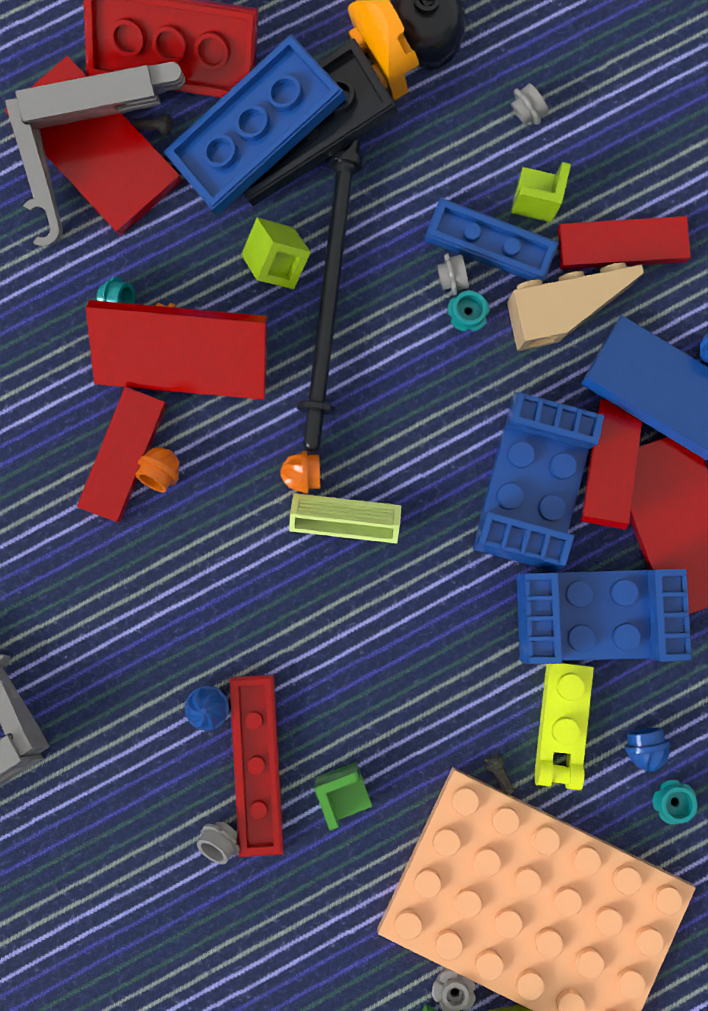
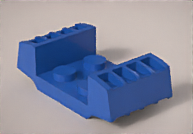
(536, 482)
(603, 616)

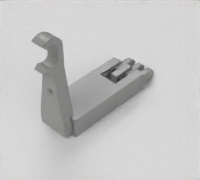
(75, 102)
(27, 740)

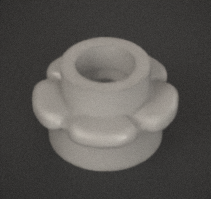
(529, 104)
(453, 274)
(218, 842)
(445, 983)

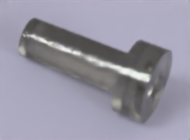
(163, 124)
(495, 763)

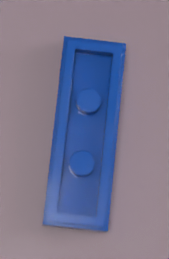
(491, 241)

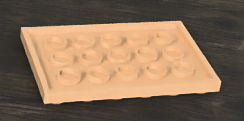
(533, 904)

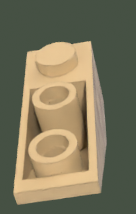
(553, 310)

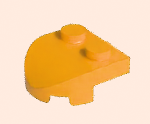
(382, 37)

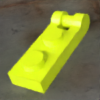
(564, 724)

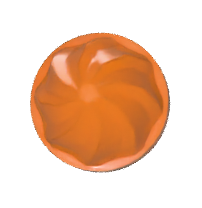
(158, 469)
(301, 472)

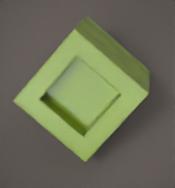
(540, 193)
(275, 253)

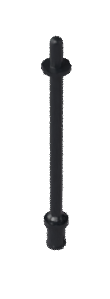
(344, 164)

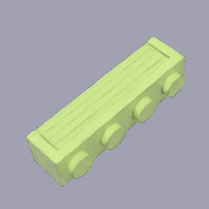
(345, 518)

